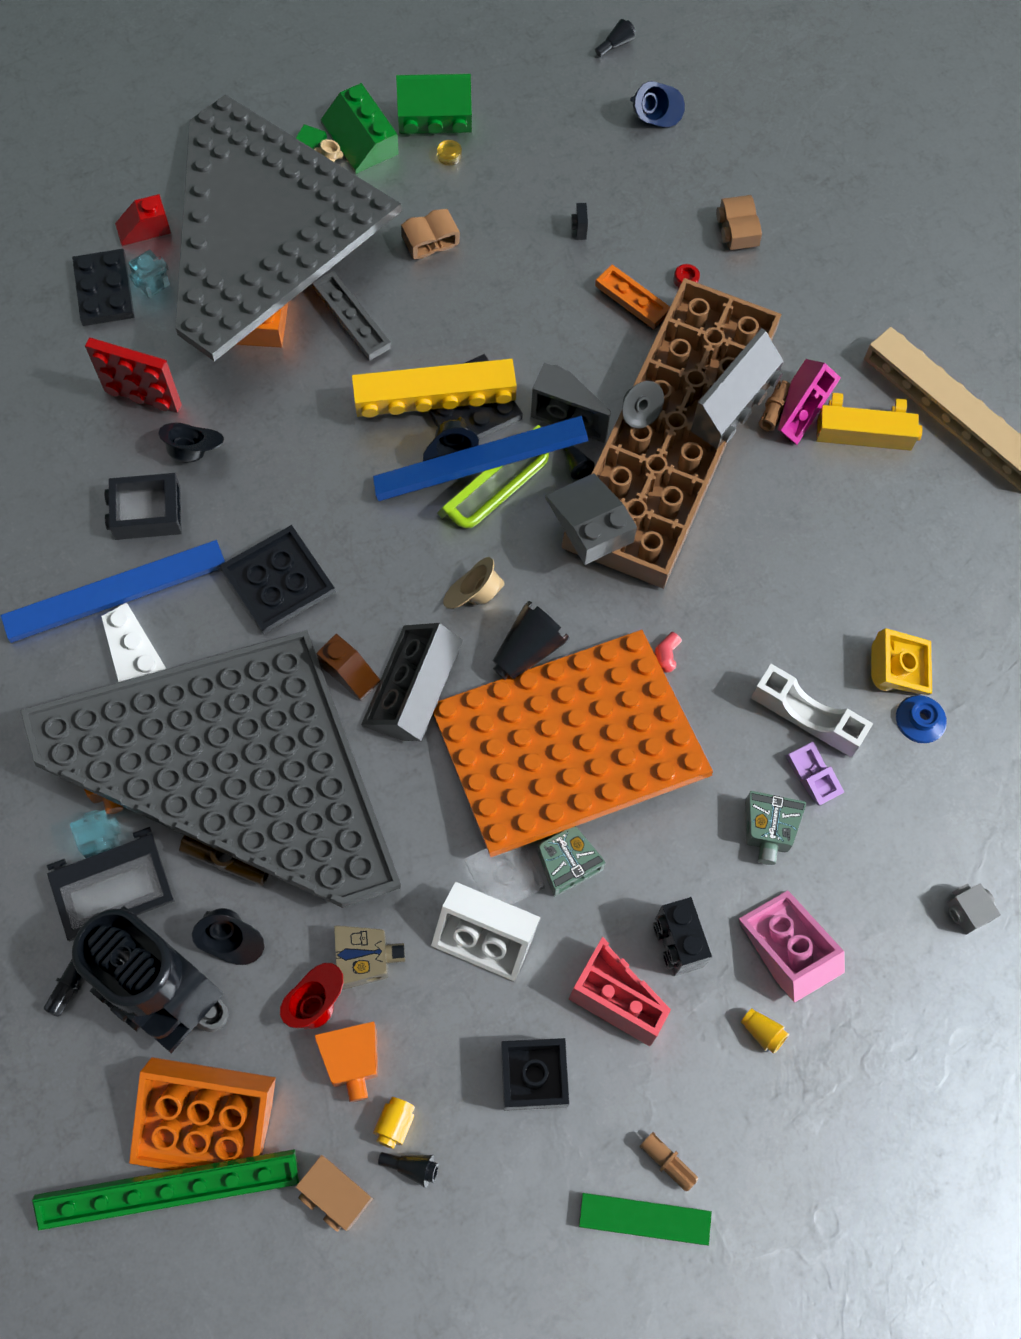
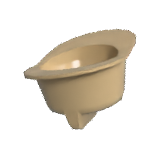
(475, 586)

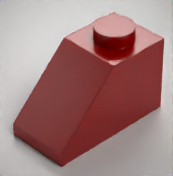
(143, 221)

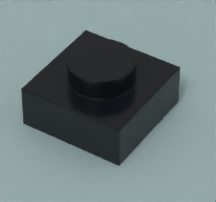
(580, 221)

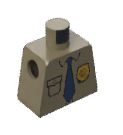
(364, 955)

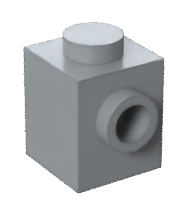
(972, 907)

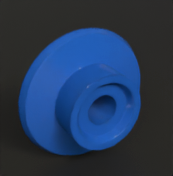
(914, 726)

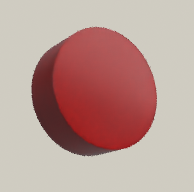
(686, 271)

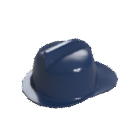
(658, 104)

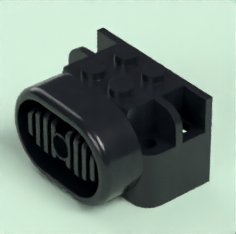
(142, 976)

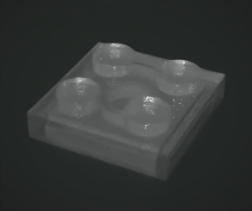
(505, 876)

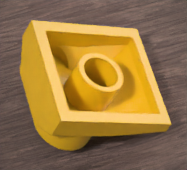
(901, 662)

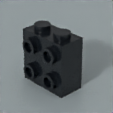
(682, 937)

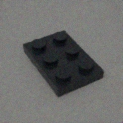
(103, 287)

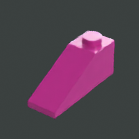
(805, 398)

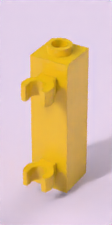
(868, 427)

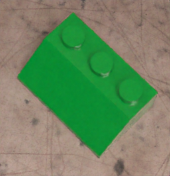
(434, 103)
(360, 129)

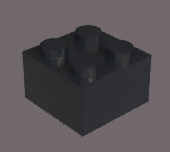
(534, 1074)

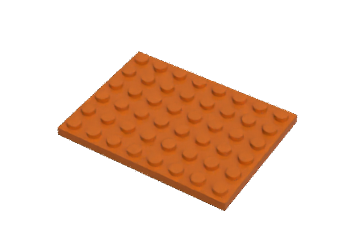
(569, 742)

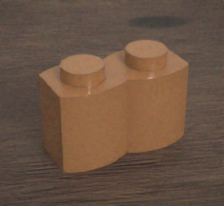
(739, 222)
(430, 233)

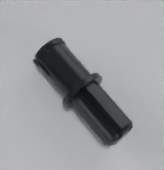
(63, 991)

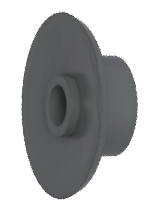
(642, 404)

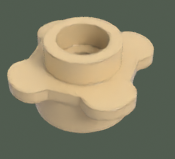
(330, 150)

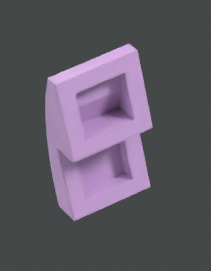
(813, 774)

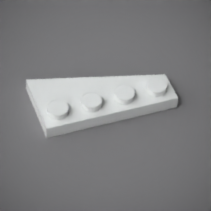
(129, 645)

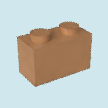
(334, 1194)

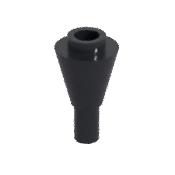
(621, 34)
(578, 463)
(418, 1168)

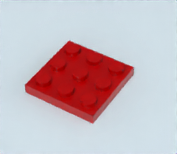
(134, 375)

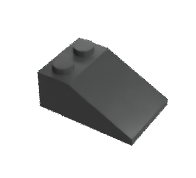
(562, 396)
(592, 518)

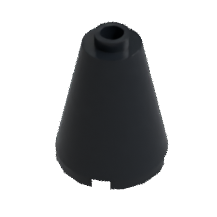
(528, 642)

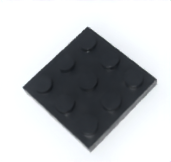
(480, 419)
(277, 579)

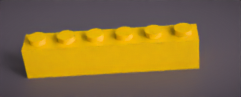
(434, 388)

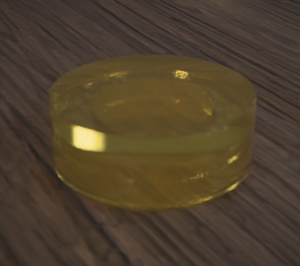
(449, 152)

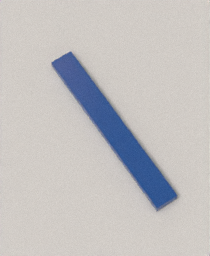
(480, 458)
(112, 591)

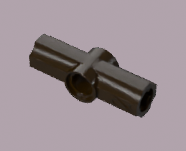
(211, 856)

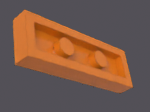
(632, 296)

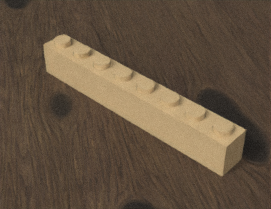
(948, 403)

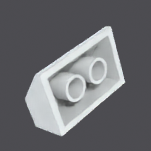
(484, 931)

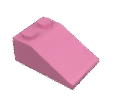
(793, 946)

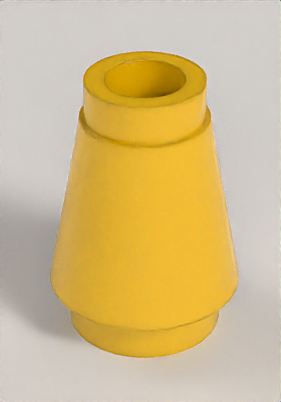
(765, 1030)

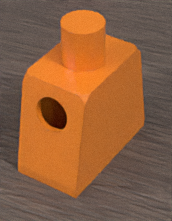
(350, 1057)

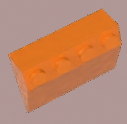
(198, 1115)

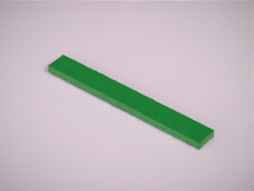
(166, 1189)

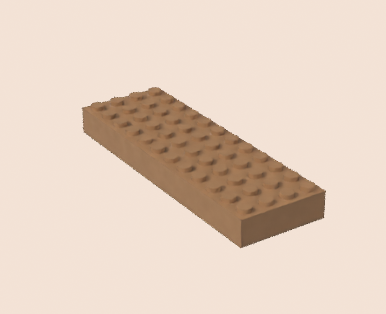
(664, 466)

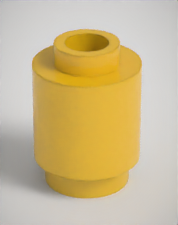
(394, 1122)

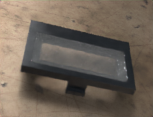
(118, 877)

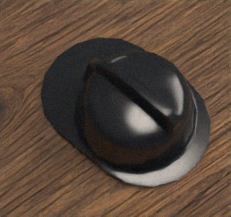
(451, 438)
(189, 442)
(228, 937)

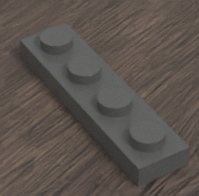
(351, 315)

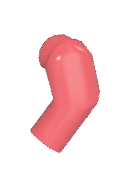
(664, 652)

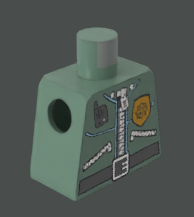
(771, 824)
(568, 859)

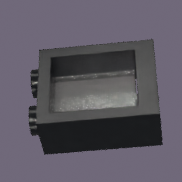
(143, 506)

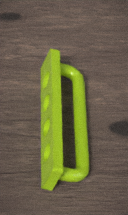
(450, 508)

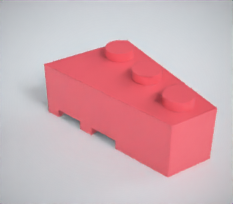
(619, 996)

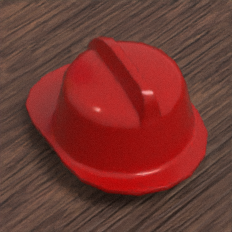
(313, 998)

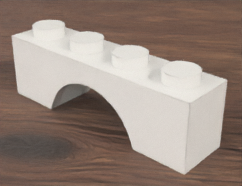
(836, 727)

